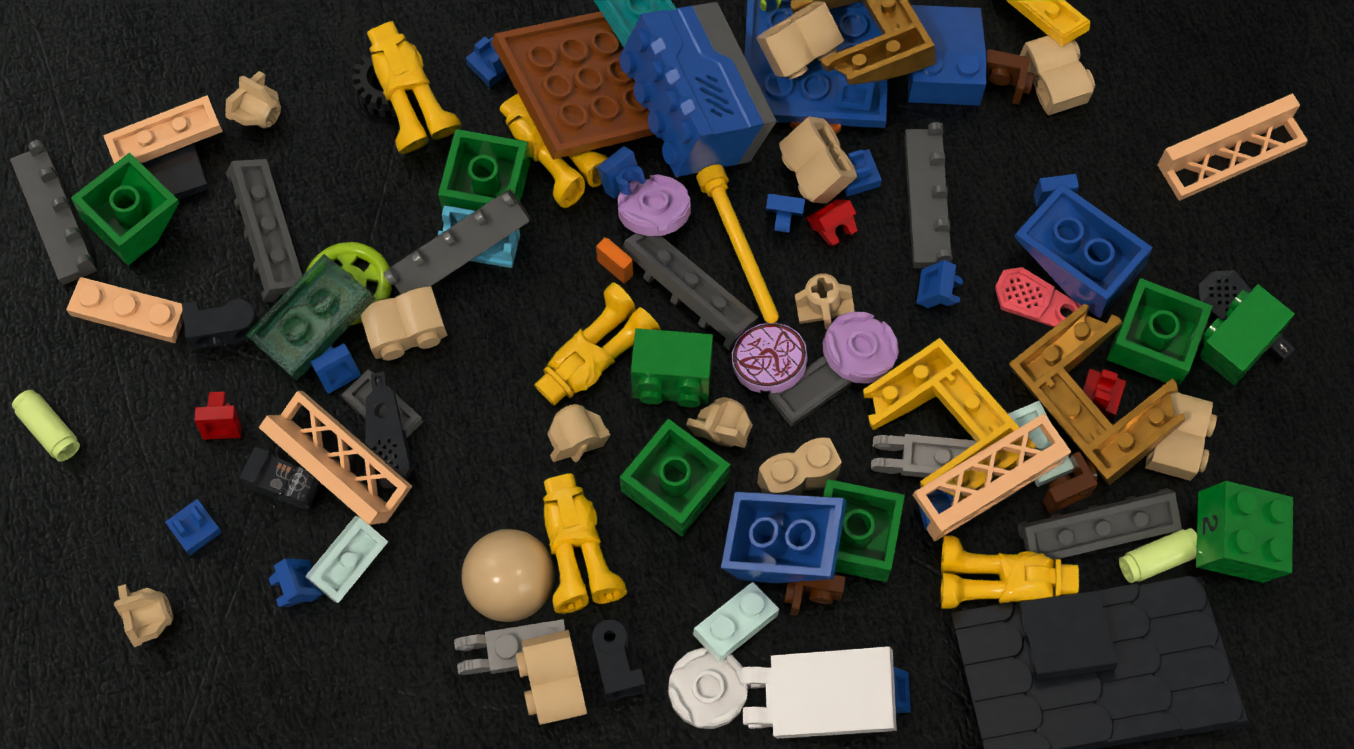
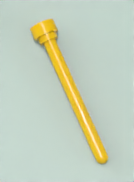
(714, 183)

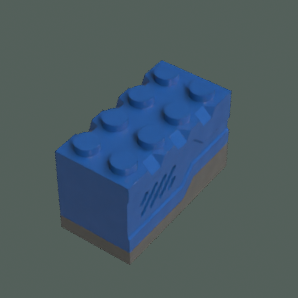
(696, 88)

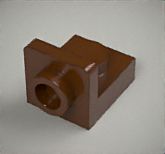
(1009, 69)
(1068, 491)
(819, 590)

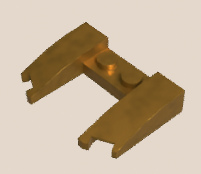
(897, 52)
(1107, 446)

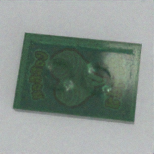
(310, 316)

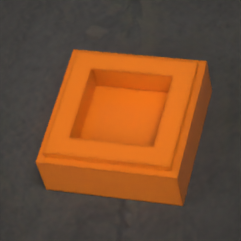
(614, 260)

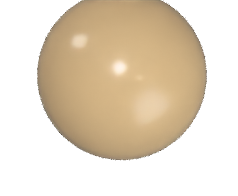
(508, 575)

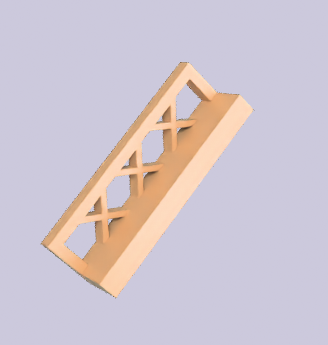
(1227, 135)
(327, 469)
(999, 489)

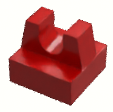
(830, 217)
(1104, 391)
(218, 419)

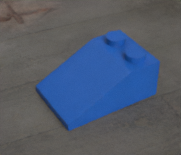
(959, 55)
(1083, 249)
(783, 537)

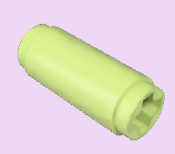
(45, 425)
(1159, 555)

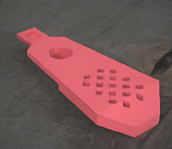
(1048, 304)

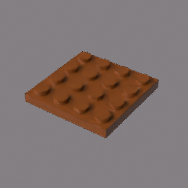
(573, 83)

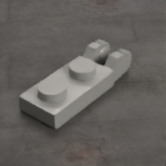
(920, 453)
(501, 646)

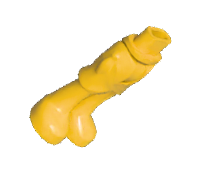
(401, 70)
(568, 182)
(580, 360)
(570, 524)
(1021, 576)

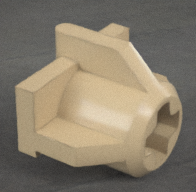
(253, 102)
(823, 300)
(722, 423)
(576, 432)
(143, 613)

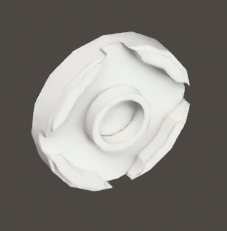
(707, 691)

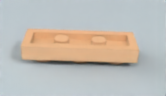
(165, 131)
(126, 310)

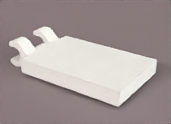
(825, 693)

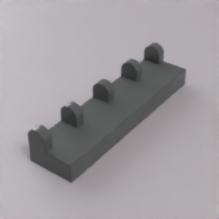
(927, 196)
(53, 213)
(264, 226)
(459, 243)
(690, 286)
(1103, 525)

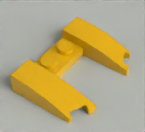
(941, 374)

